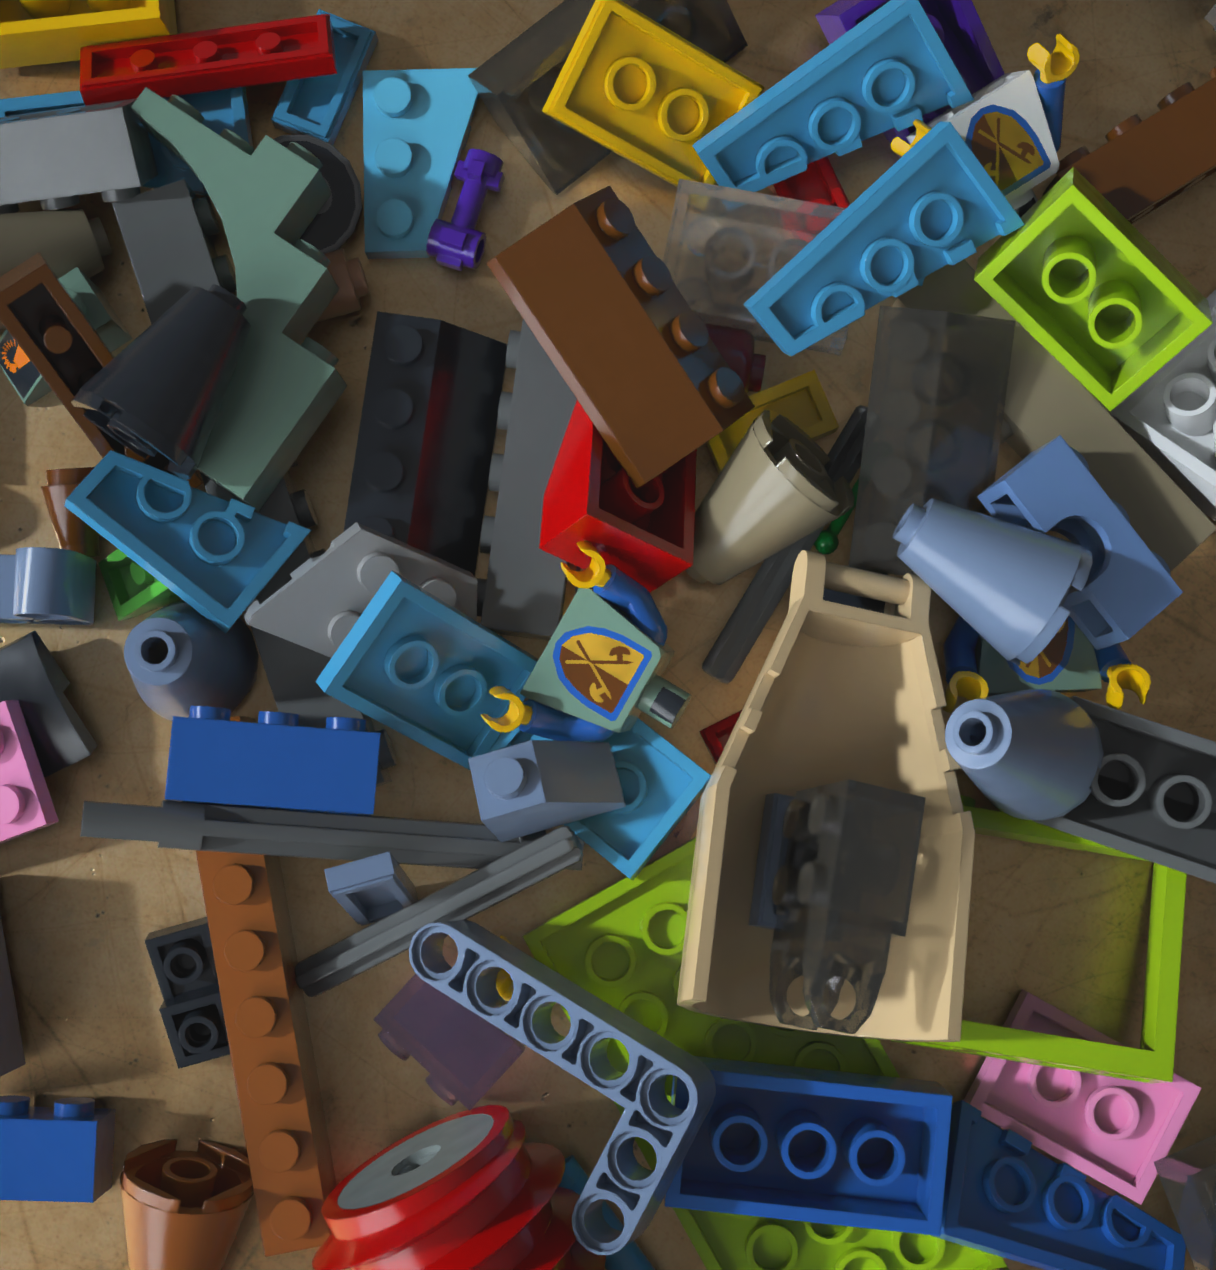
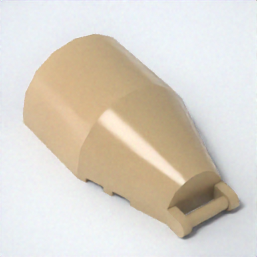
(833, 704)

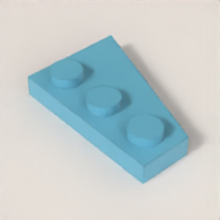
(411, 149)

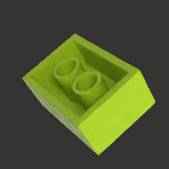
(1093, 290)

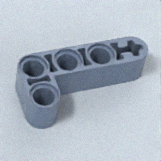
(47, 587)

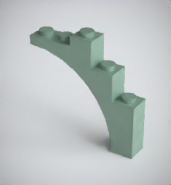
(265, 207)

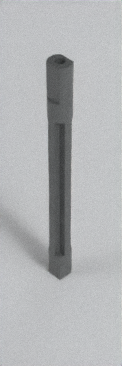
(300, 833)

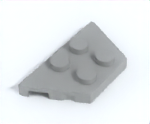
(336, 588)

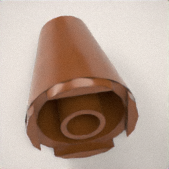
(183, 1204)

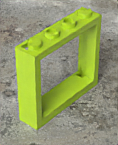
(1161, 990)

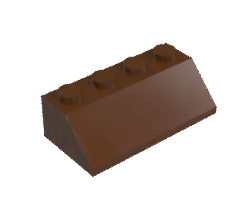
(621, 335)

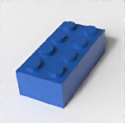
(817, 1147)

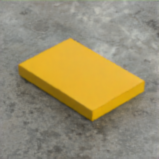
(646, 91)

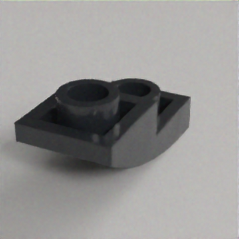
(38, 684)
(190, 991)

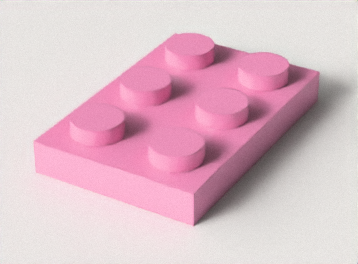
(1084, 1119)

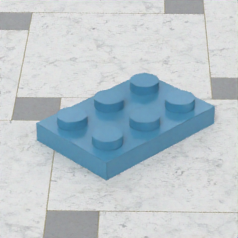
(426, 670)
(657, 791)

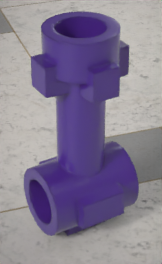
(457, 241)

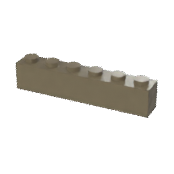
(1051, 402)

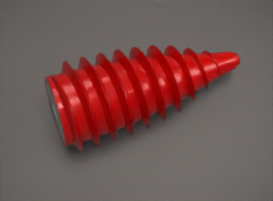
(456, 1200)

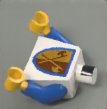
(1014, 123)

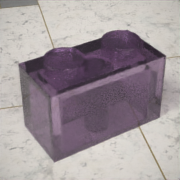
(448, 1041)

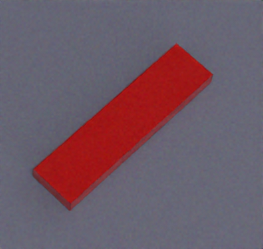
(208, 59)

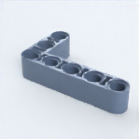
(583, 1055)

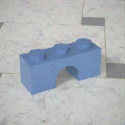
(1060, 495)

